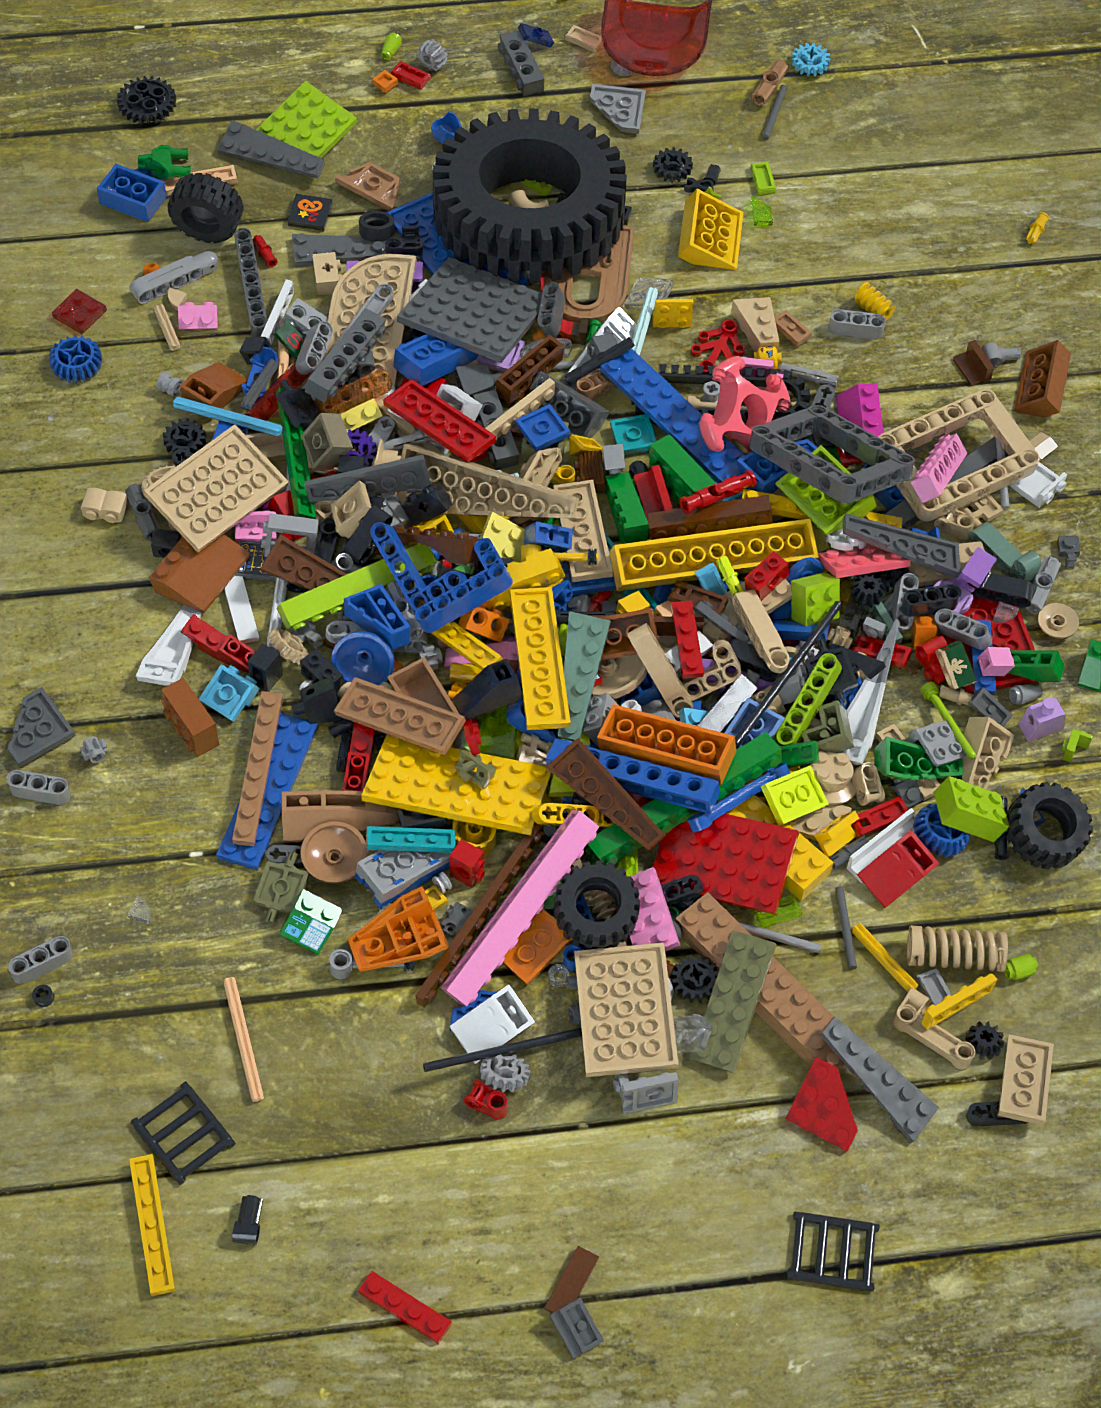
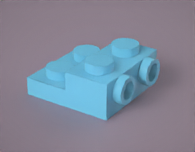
(229, 692)

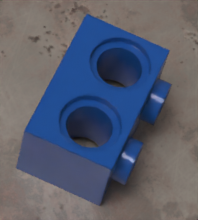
(549, 536)

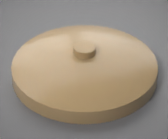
(620, 675)

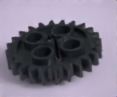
(146, 100)

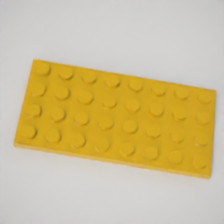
(429, 784)

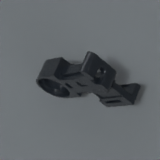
(409, 244)

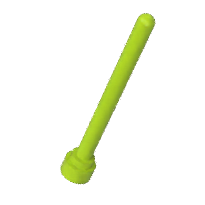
(931, 693)

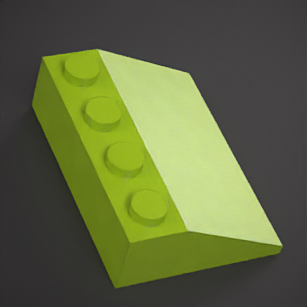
(818, 506)

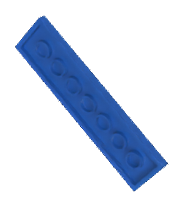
(289, 752)

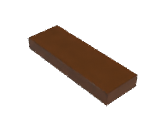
(572, 1279)

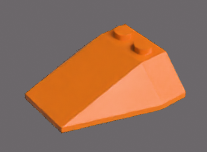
(399, 934)

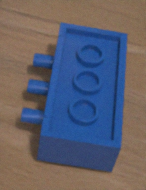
(429, 358)

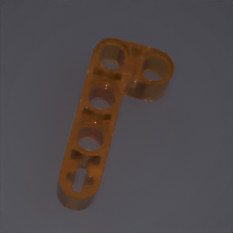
(354, 391)

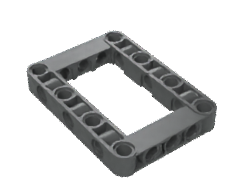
(776, 444)

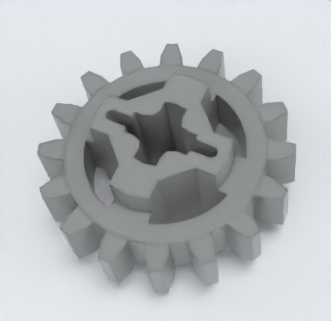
(506, 1072)

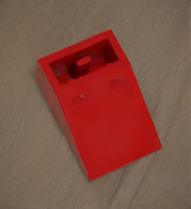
(897, 869)

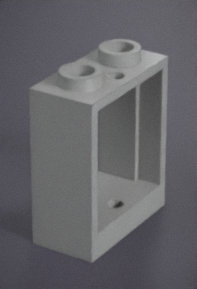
(289, 525)

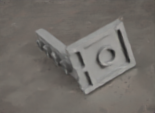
(646, 1092)

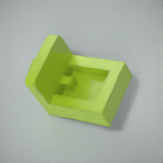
(1077, 738)

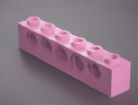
(939, 467)

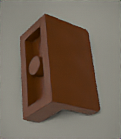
(974, 364)

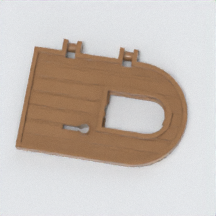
(612, 284)

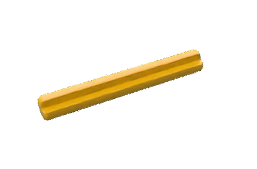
(884, 957)

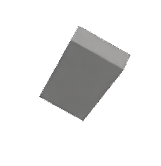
(933, 986)

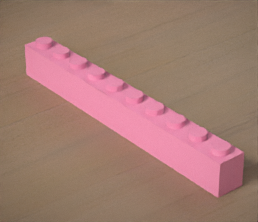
(519, 908)

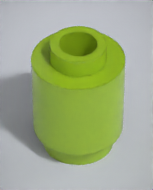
(1021, 967)

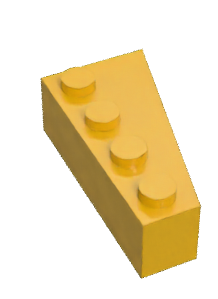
(535, 572)

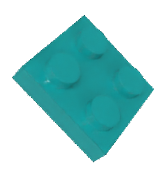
(634, 433)

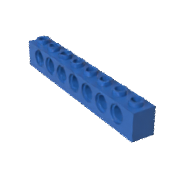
(659, 789)

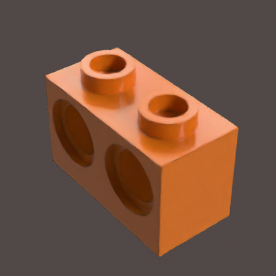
(483, 624)

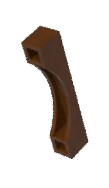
(453, 547)

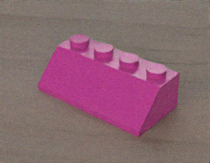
(861, 407)

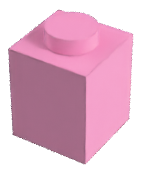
(996, 661)

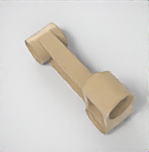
(935, 1037)

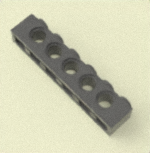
(345, 356)

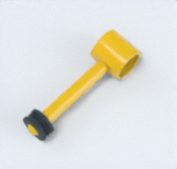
(591, 556)

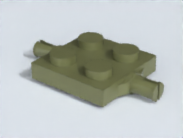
(280, 886)

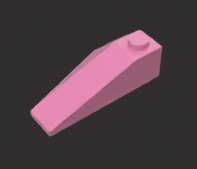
(506, 649)

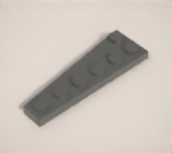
(390, 477)
(914, 546)

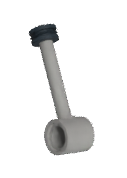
(344, 971)

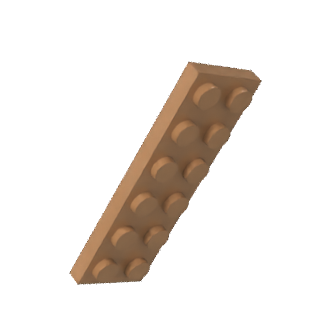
(400, 716)

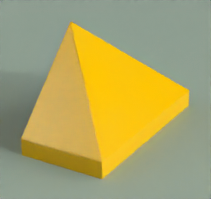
(581, 444)

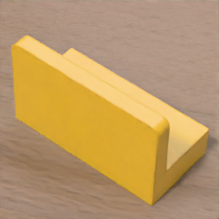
(837, 833)

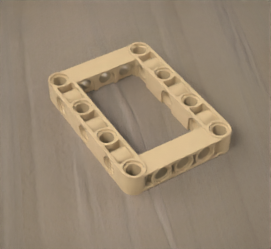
(980, 483)

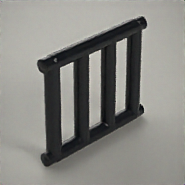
(166, 1158)
(842, 1279)

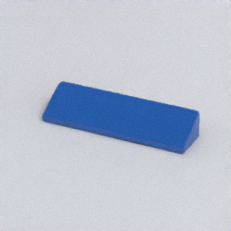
(796, 631)

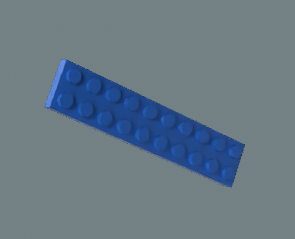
(670, 412)

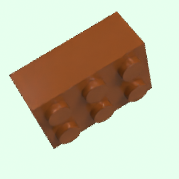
(189, 717)

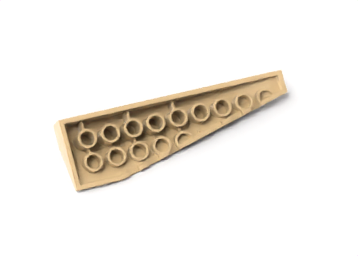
(484, 490)

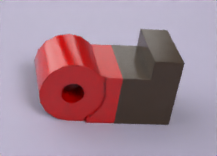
(574, 331)

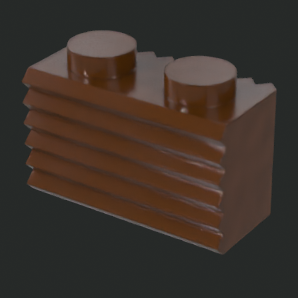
(591, 468)

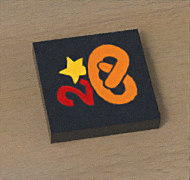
(310, 212)

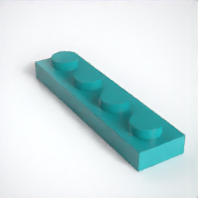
(410, 839)

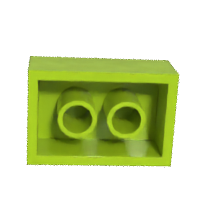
(971, 809)

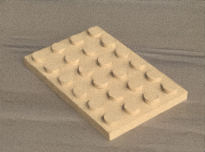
(215, 488)
(625, 1010)

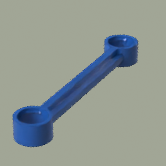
(703, 820)

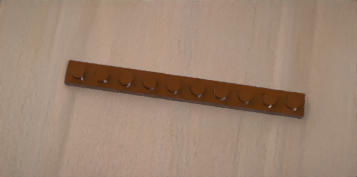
(477, 918)

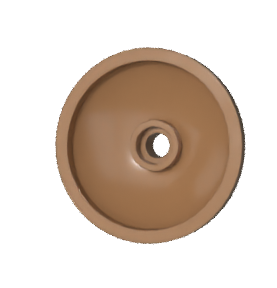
(329, 841)

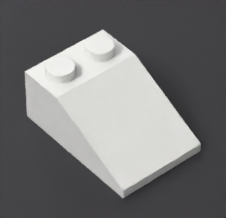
(461, 402)

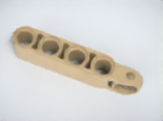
(761, 630)
(660, 669)

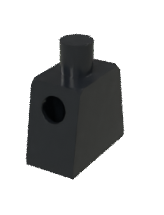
(318, 702)

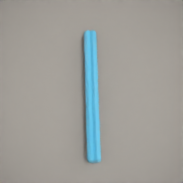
(227, 416)

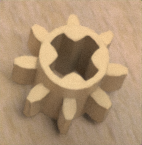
(840, 637)

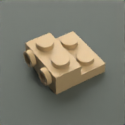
(350, 509)

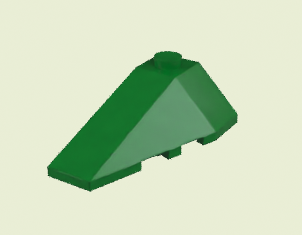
(911, 762)

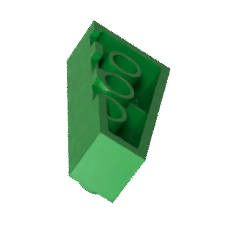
(626, 508)

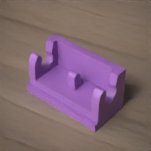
(975, 570)

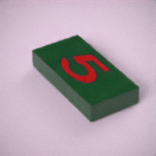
(290, 338)

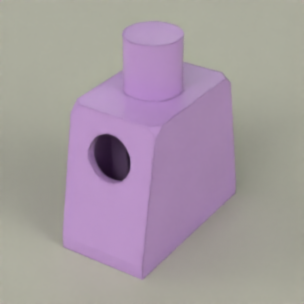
(1042, 719)

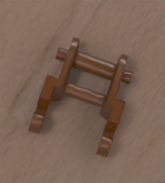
(913, 670)

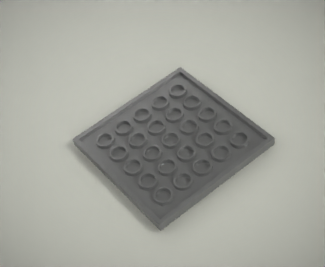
(473, 309)

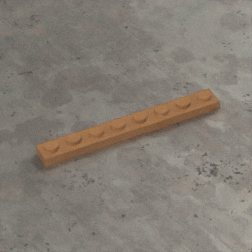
(257, 769)

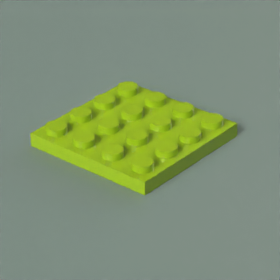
(309, 121)

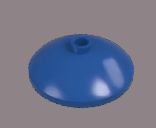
(351, 663)

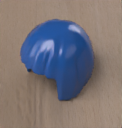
(445, 127)

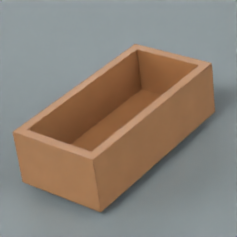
(422, 684)

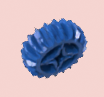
(80, 356)
(936, 835)

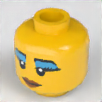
(769, 353)

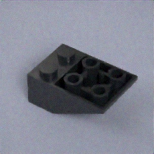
(489, 690)

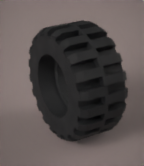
(205, 208)
(1065, 808)
(596, 878)

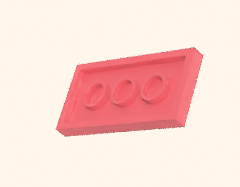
(860, 561)

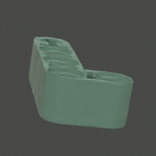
(1008, 559)

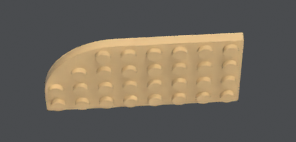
(357, 287)

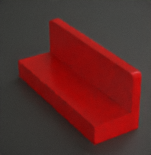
(652, 491)

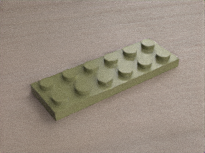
(735, 999)

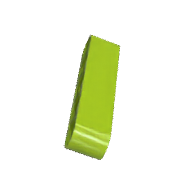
(809, 691)

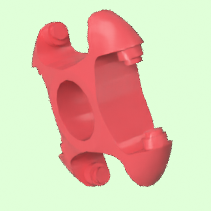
(732, 392)

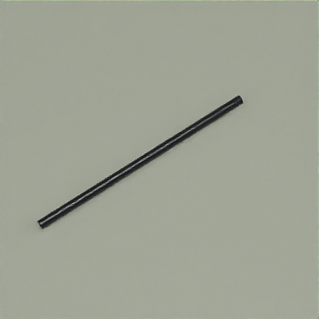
(787, 673)

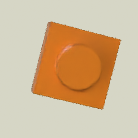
(385, 81)

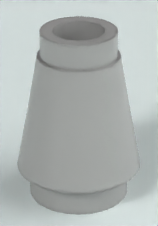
(1024, 693)

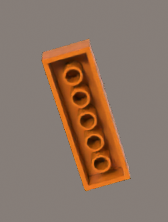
(667, 742)

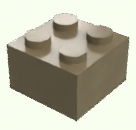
(326, 441)

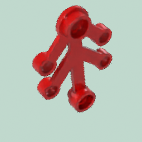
(727, 330)

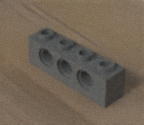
(521, 63)
(500, 456)

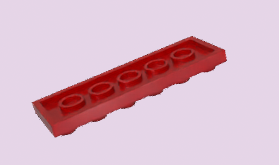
(439, 420)

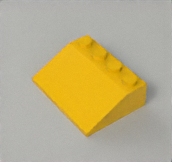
(710, 232)

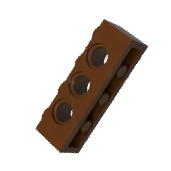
(523, 372)

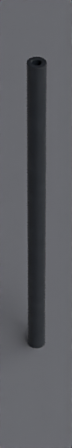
(503, 1049)

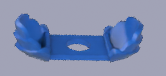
(258, 363)

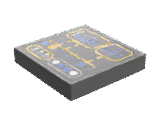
(252, 566)

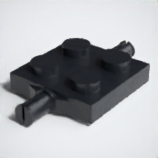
(297, 405)
(846, 678)

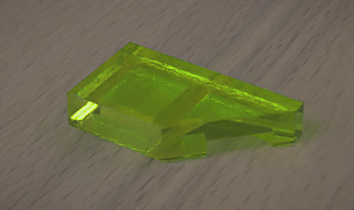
(761, 213)

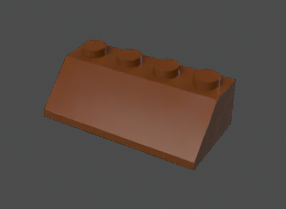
(1043, 380)
(617, 640)

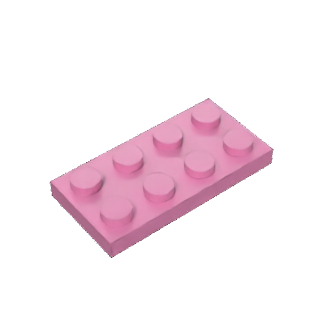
(654, 918)

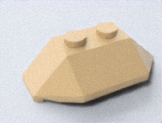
(541, 466)

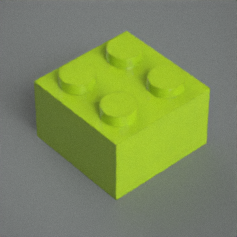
(814, 598)

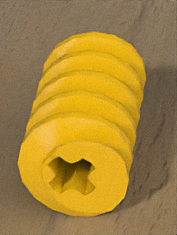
(873, 301)

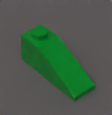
(1038, 665)

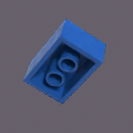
(131, 192)

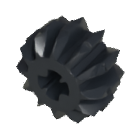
(867, 591)
(985, 1040)

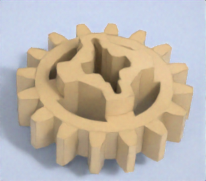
(288, 645)

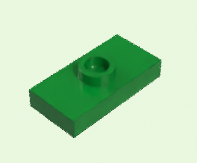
(800, 754)

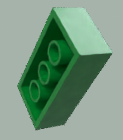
(678, 468)

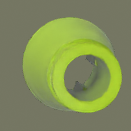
(391, 45)

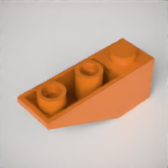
(923, 629)

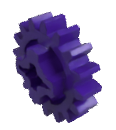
(361, 444)

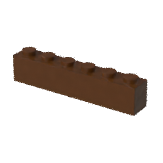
(713, 518)

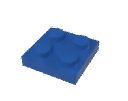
(542, 427)

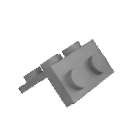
(938, 743)

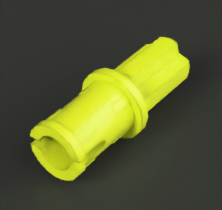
(729, 575)

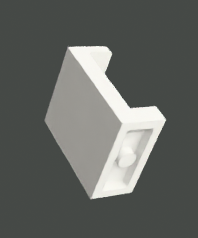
(1040, 486)

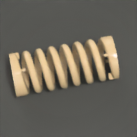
(996, 942)

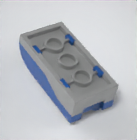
(398, 872)

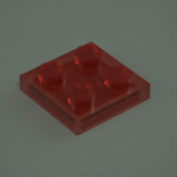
(79, 311)

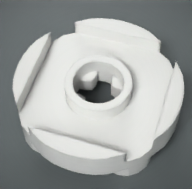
(843, 542)

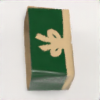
(955, 665)

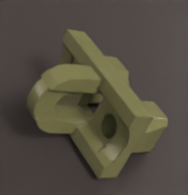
(468, 762)

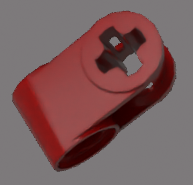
(483, 1097)

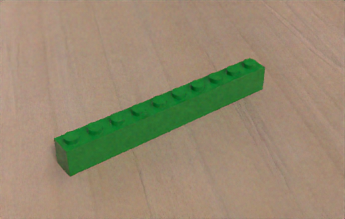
(748, 764)

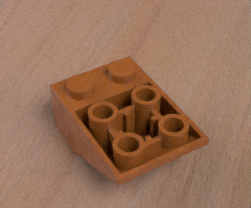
(213, 385)

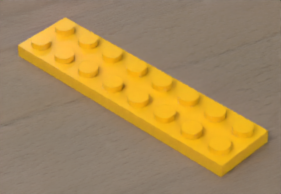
(539, 659)

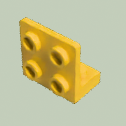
(672, 313)

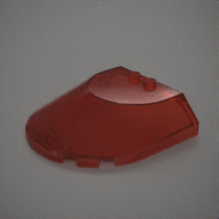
(654, 36)

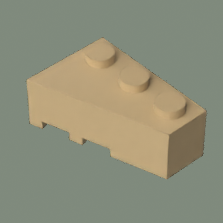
(756, 321)

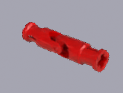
(727, 488)

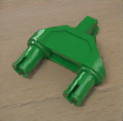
(161, 162)

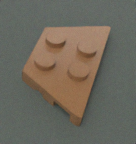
(372, 184)

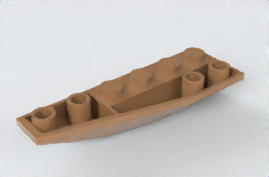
(309, 809)

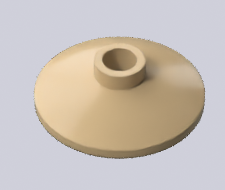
(1059, 614)

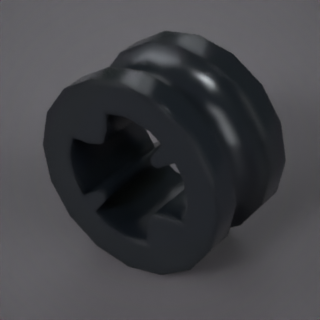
(49, 995)

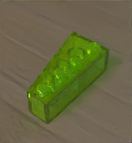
(498, 735)

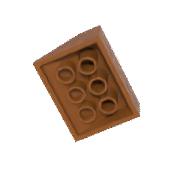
(198, 577)

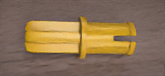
(1037, 227)

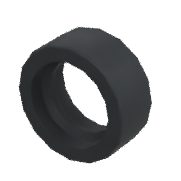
(376, 226)

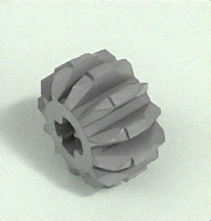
(432, 55)

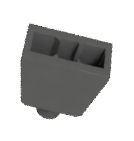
(475, 379)

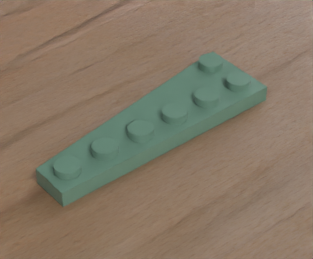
(582, 659)

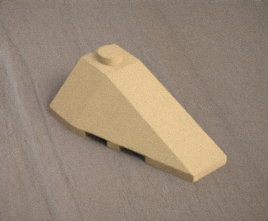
(991, 745)

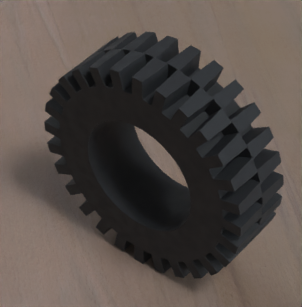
(529, 237)

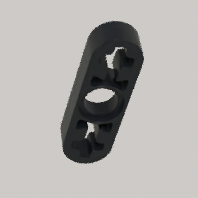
(686, 883)
(993, 1120)

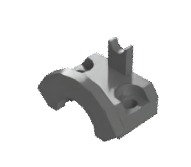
(455, 919)

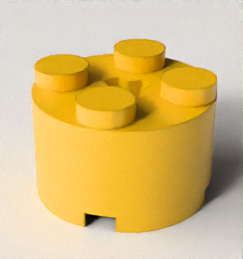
(477, 835)

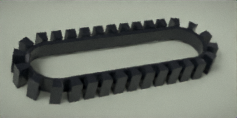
(797, 388)

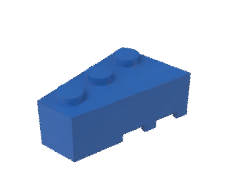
(378, 615)

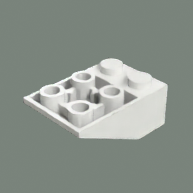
(492, 1022)

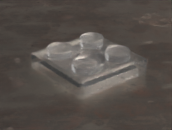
(638, 292)

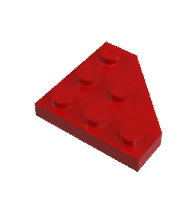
(824, 1106)

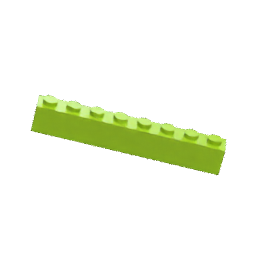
(330, 596)

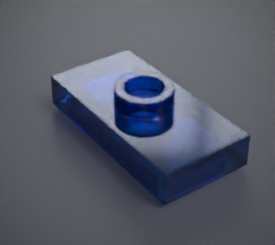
(536, 35)

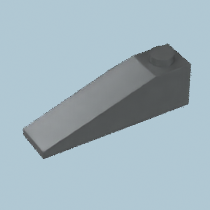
(581, 413)

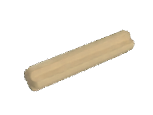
(167, 327)

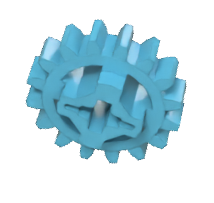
(810, 59)

